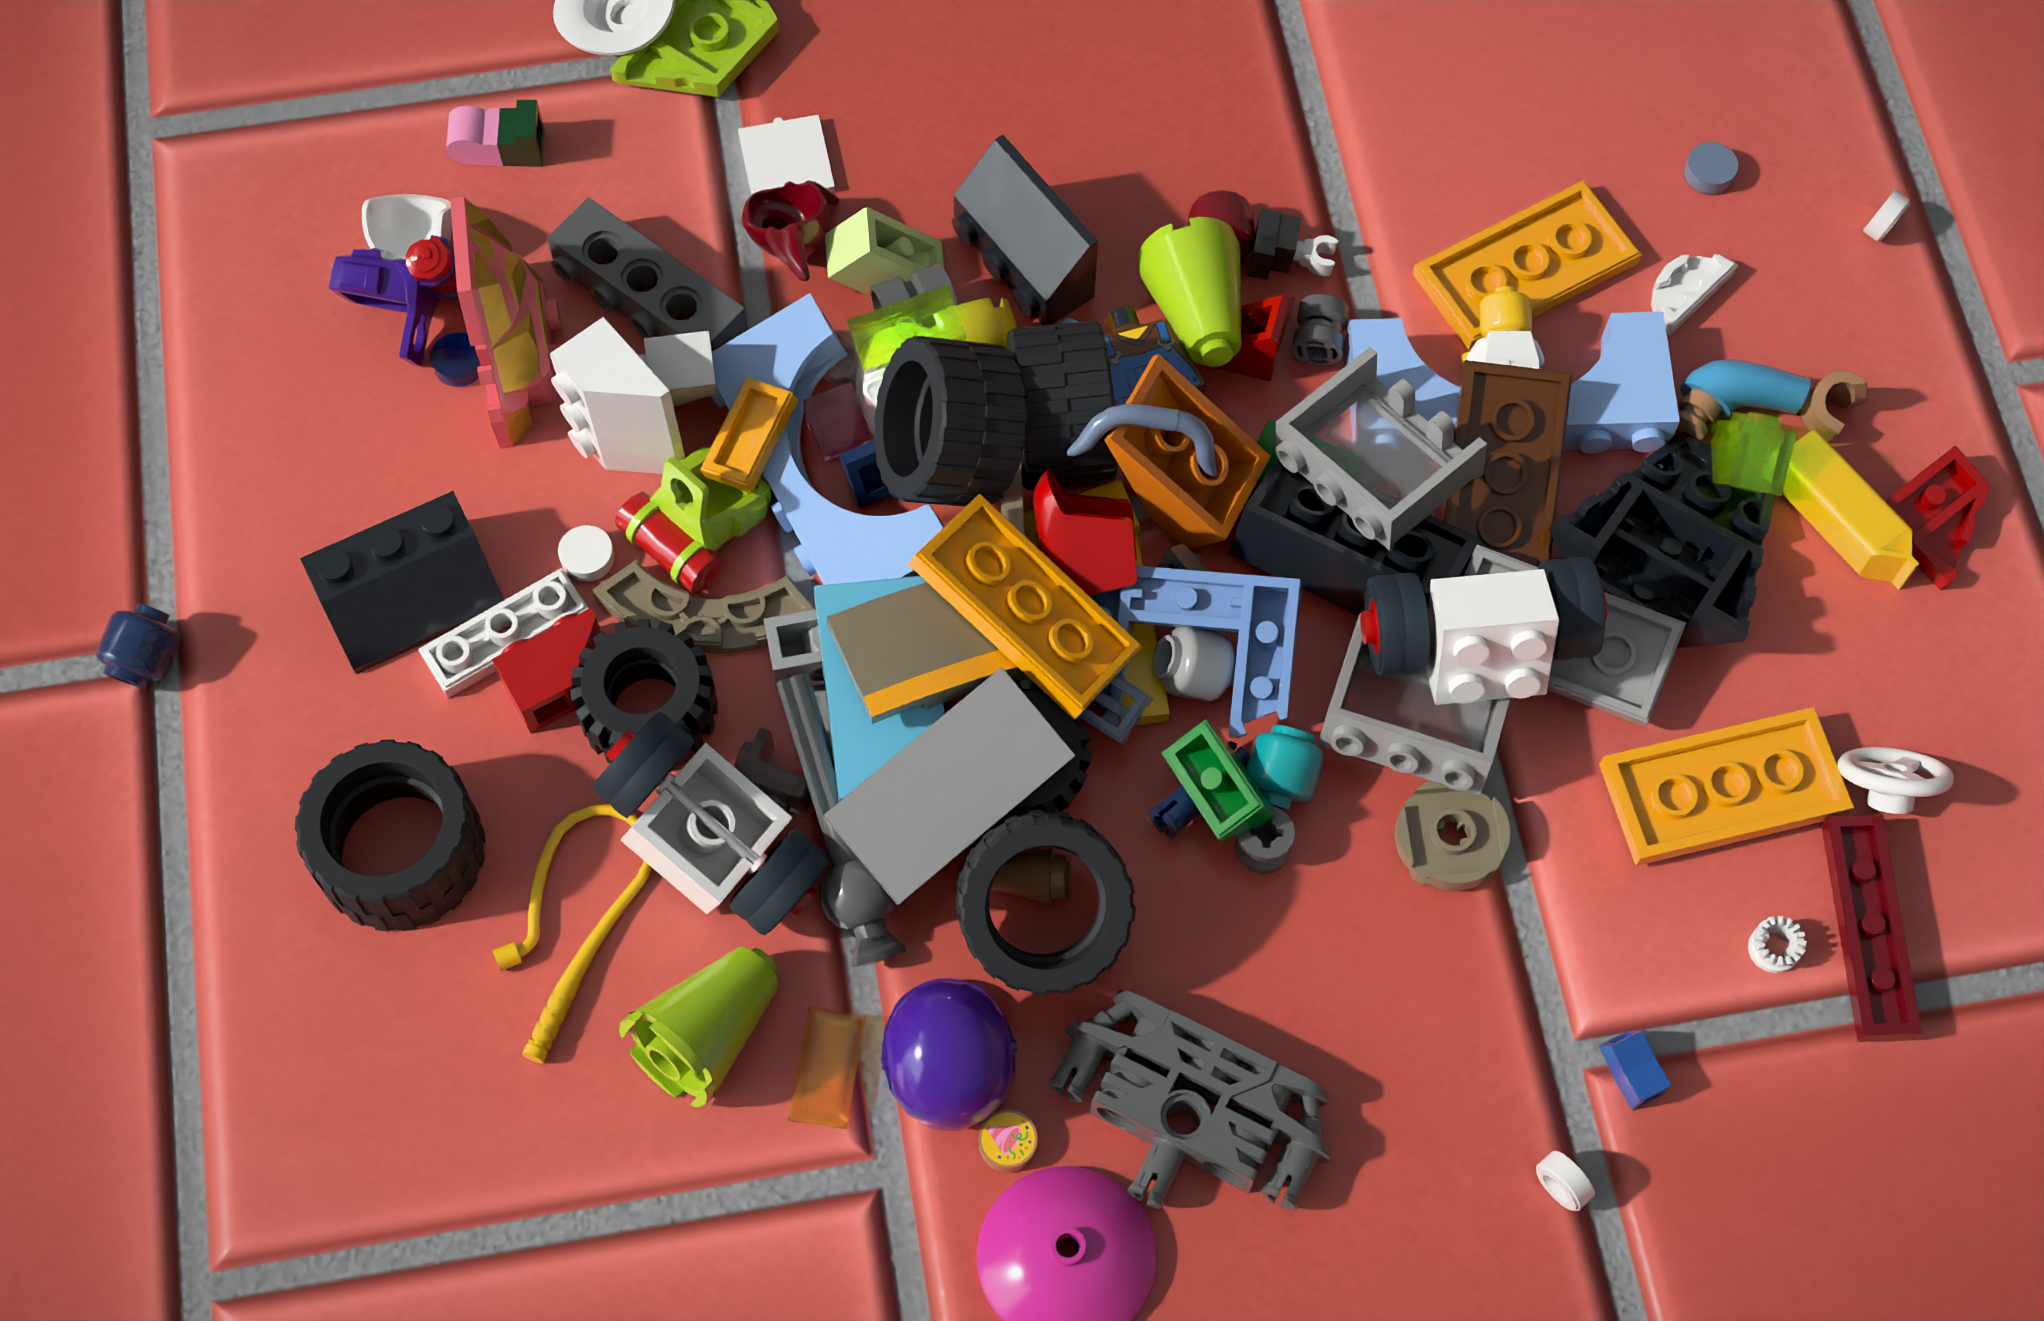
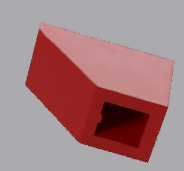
(541, 668)

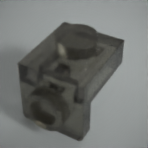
(781, 785)

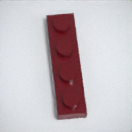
(1871, 928)

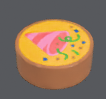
(1008, 1141)

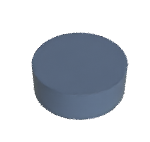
(1711, 168)

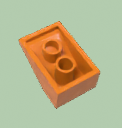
(1165, 466)

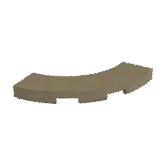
(714, 624)

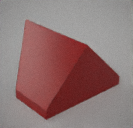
(1261, 337)

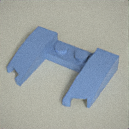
(1257, 607)

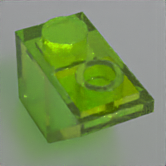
(1751, 452)

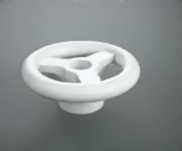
(1891, 776)

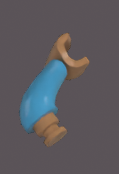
(1732, 384)

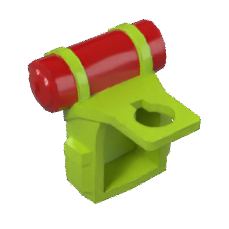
(691, 520)

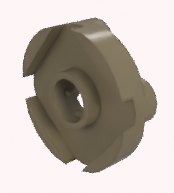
(1441, 864)

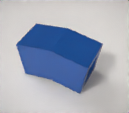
(1635, 1068)

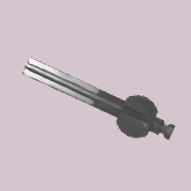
(847, 890)

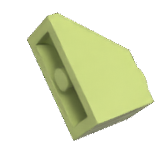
(876, 249)

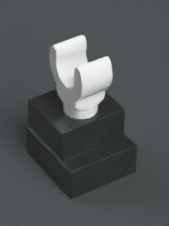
(1278, 246)

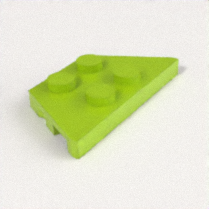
(701, 47)

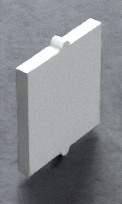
(784, 153)

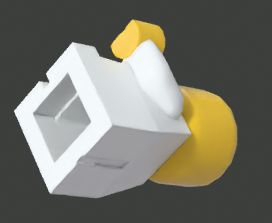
(1506, 331)

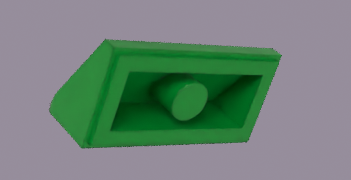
(1217, 781)

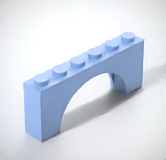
(1615, 405)
(839, 545)

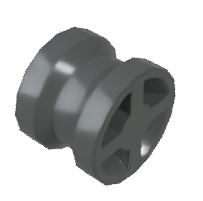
(1261, 852)

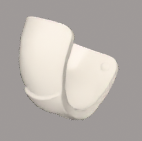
(403, 219)

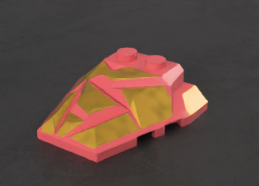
(505, 321)

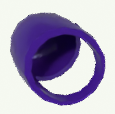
(948, 1054)

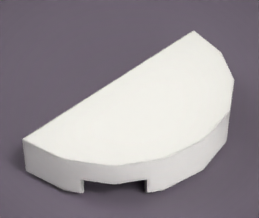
(1687, 285)

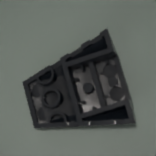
(1675, 541)

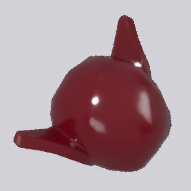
(790, 222)

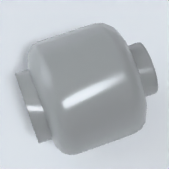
(1195, 663)

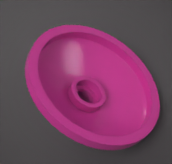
(1033, 1282)

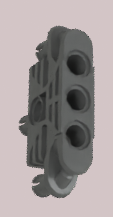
(1208, 1068)

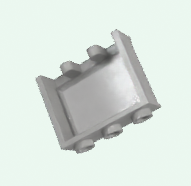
(1375, 451)
(1402, 728)

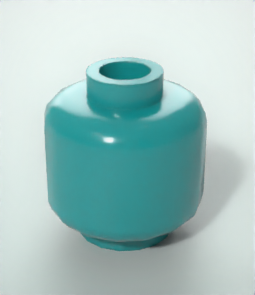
(1285, 765)

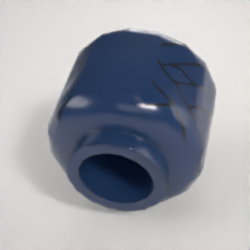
(138, 646)

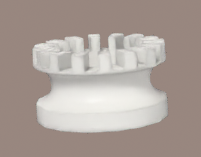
(1787, 930)

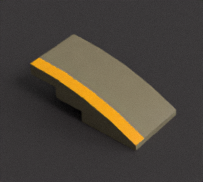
(913, 651)

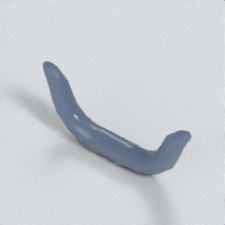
(1150, 417)

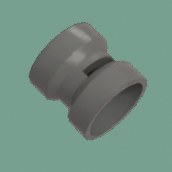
(1321, 323)

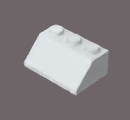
(615, 402)

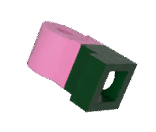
(496, 135)

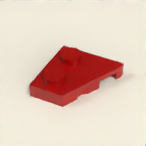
(1941, 512)

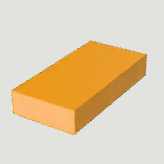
(749, 435)

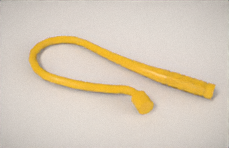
(566, 988)

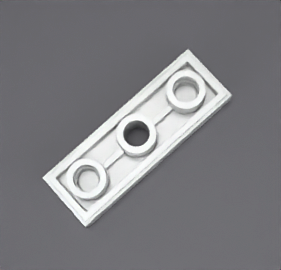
(468, 650)

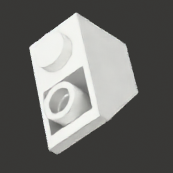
(682, 365)

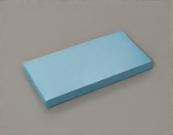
(856, 743)

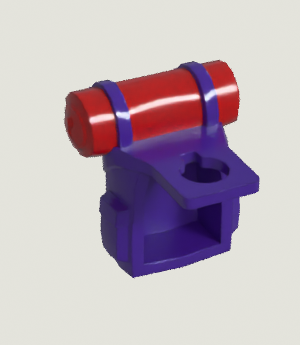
(400, 285)

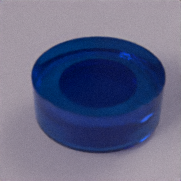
(455, 360)

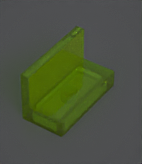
(886, 328)

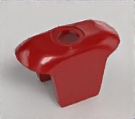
(1086, 536)

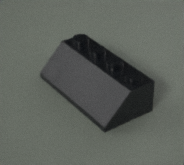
(1304, 538)

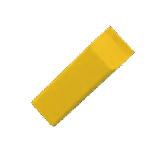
(1848, 512)

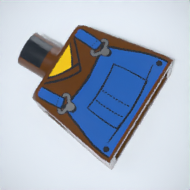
(1133, 346)

